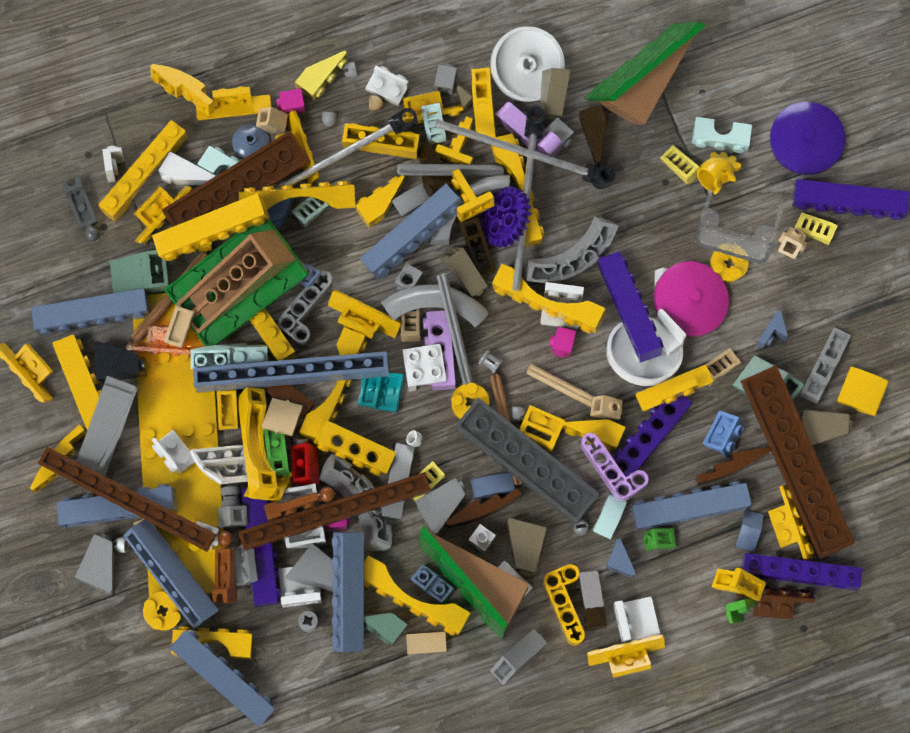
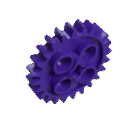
(507, 218)

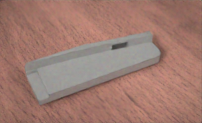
(106, 424)

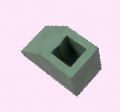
(386, 625)

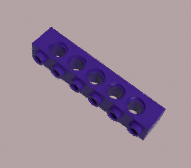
(656, 436)
(802, 571)

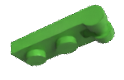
(277, 452)

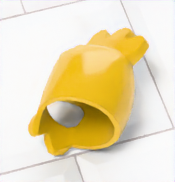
(717, 171)

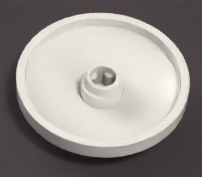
(521, 58)
(627, 366)

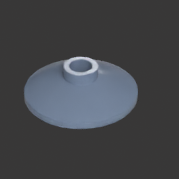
(242, 146)

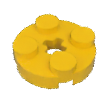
(730, 274)
(464, 392)
(156, 620)

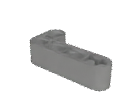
(309, 305)

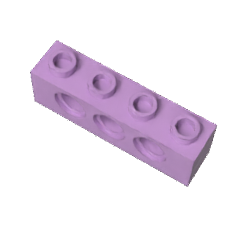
(435, 320)

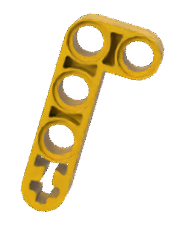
(567, 607)

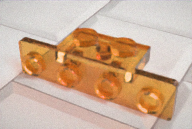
(156, 344)

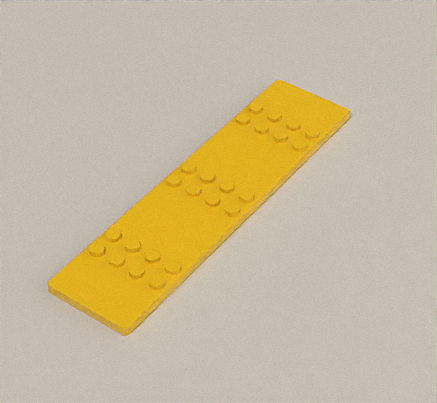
(171, 403)

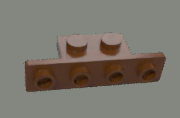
(780, 602)

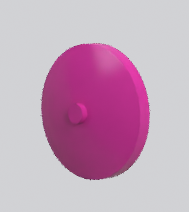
(692, 297)

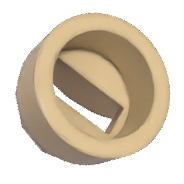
(375, 103)

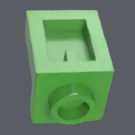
(659, 539)
(736, 609)

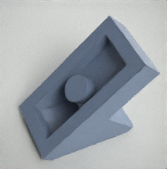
(775, 327)

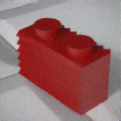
(305, 464)

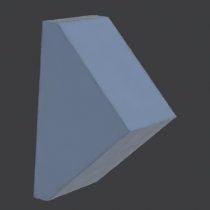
(749, 531)
(620, 562)

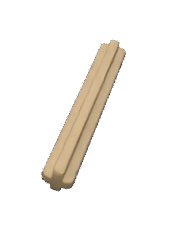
(560, 385)

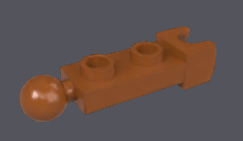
(275, 510)
(224, 571)

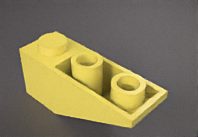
(317, 76)

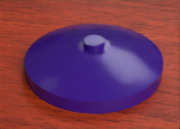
(807, 138)

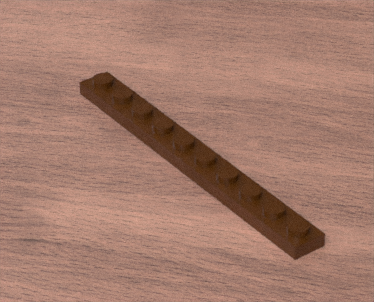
(127, 499)
(334, 511)

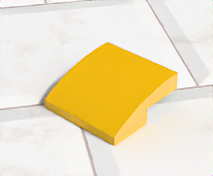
(863, 391)

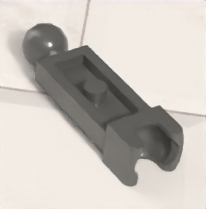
(81, 208)

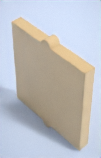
(282, 417)

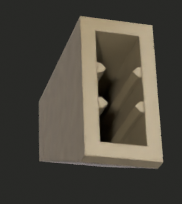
(553, 92)
(463, 271)
(825, 426)
(526, 545)

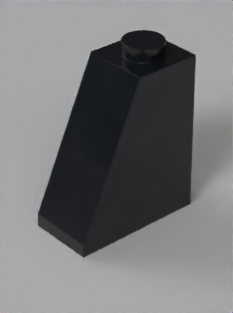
(118, 363)

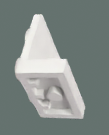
(562, 294)
(424, 366)
(175, 451)
(297, 593)
(636, 619)

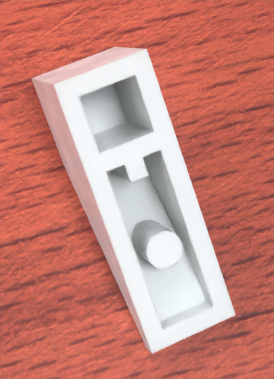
(182, 171)

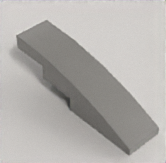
(825, 365)
(399, 470)

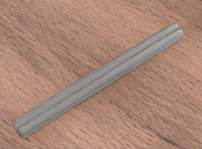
(447, 169)
(454, 328)

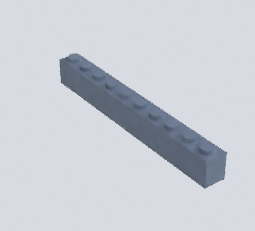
(291, 372)

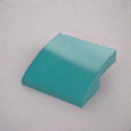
(382, 392)

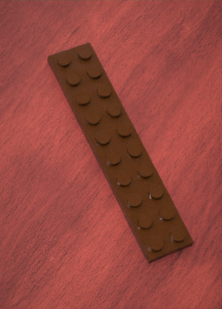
(797, 462)

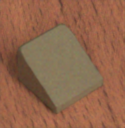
(464, 98)

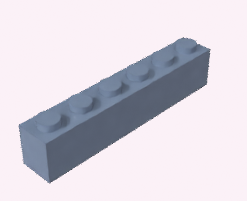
(412, 232)
(90, 311)
(690, 506)
(99, 510)
(170, 573)
(348, 591)
(222, 678)

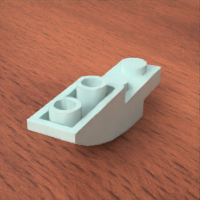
(228, 355)

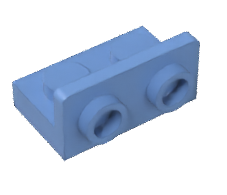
(724, 433)

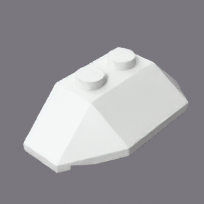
(222, 463)

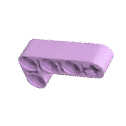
(515, 123)
(610, 465)

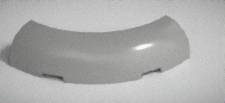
(479, 187)
(576, 258)
(430, 296)
(349, 482)

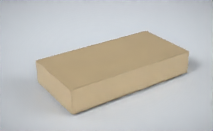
(179, 326)
(426, 643)

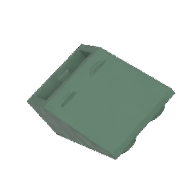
(140, 271)
(757, 365)

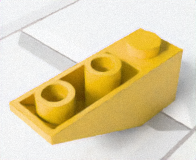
(379, 203)
(605, 430)

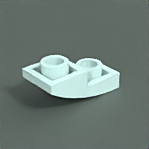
(609, 516)

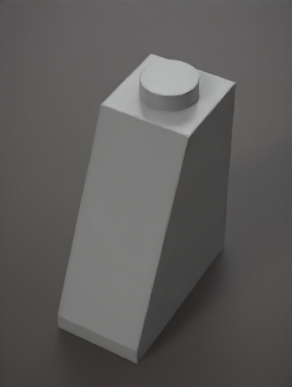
(441, 504)
(99, 564)
(313, 569)
(518, 656)

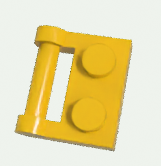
(544, 423)

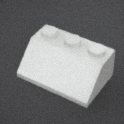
(307, 538)

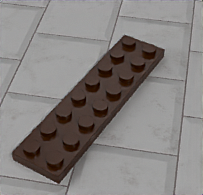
(260, 169)

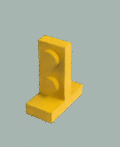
(454, 154)
(472, 205)
(739, 582)

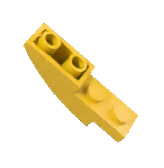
(180, 83)
(483, 101)

